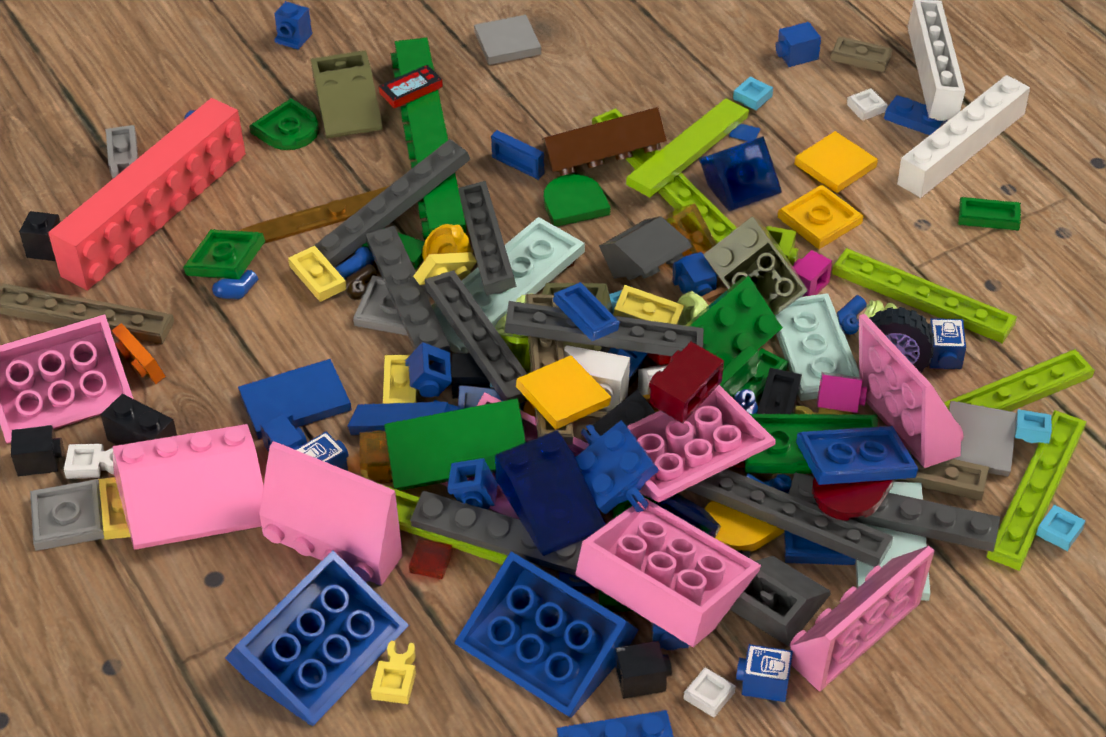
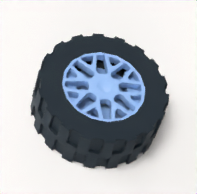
(908, 333)

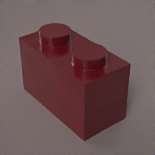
(686, 381)

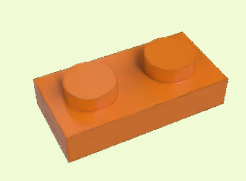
(142, 360)

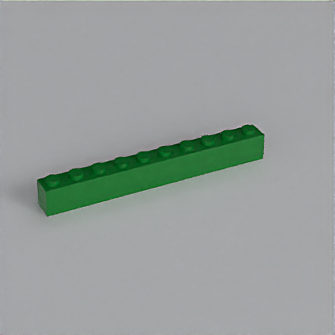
(427, 133)

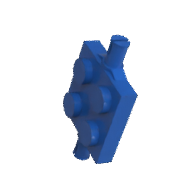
(615, 467)

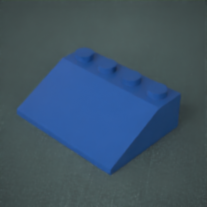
(544, 635)
(317, 640)

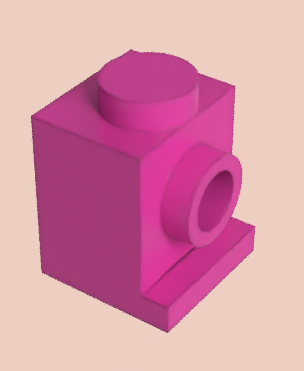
(814, 272)

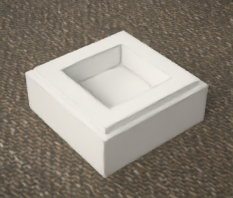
(866, 104)
(709, 692)

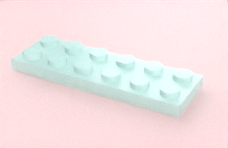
(535, 259)

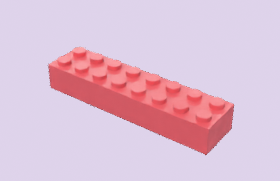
(147, 194)

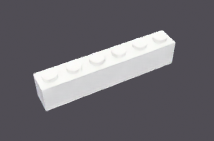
(935, 59)
(963, 136)

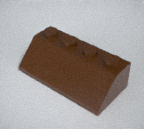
(603, 140)

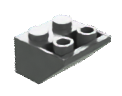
(644, 248)
(780, 600)

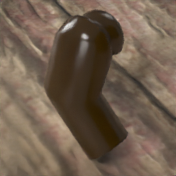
(356, 282)

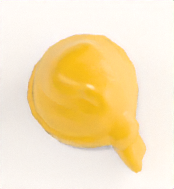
(446, 240)

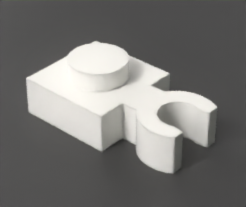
(87, 461)

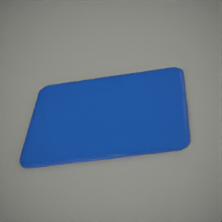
(745, 132)

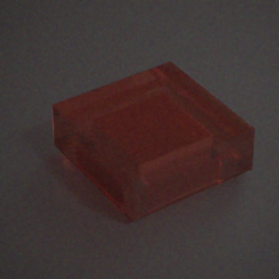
(430, 559)

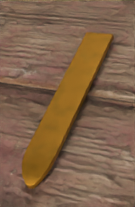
(313, 217)

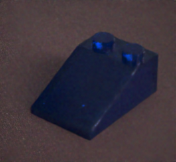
(548, 492)

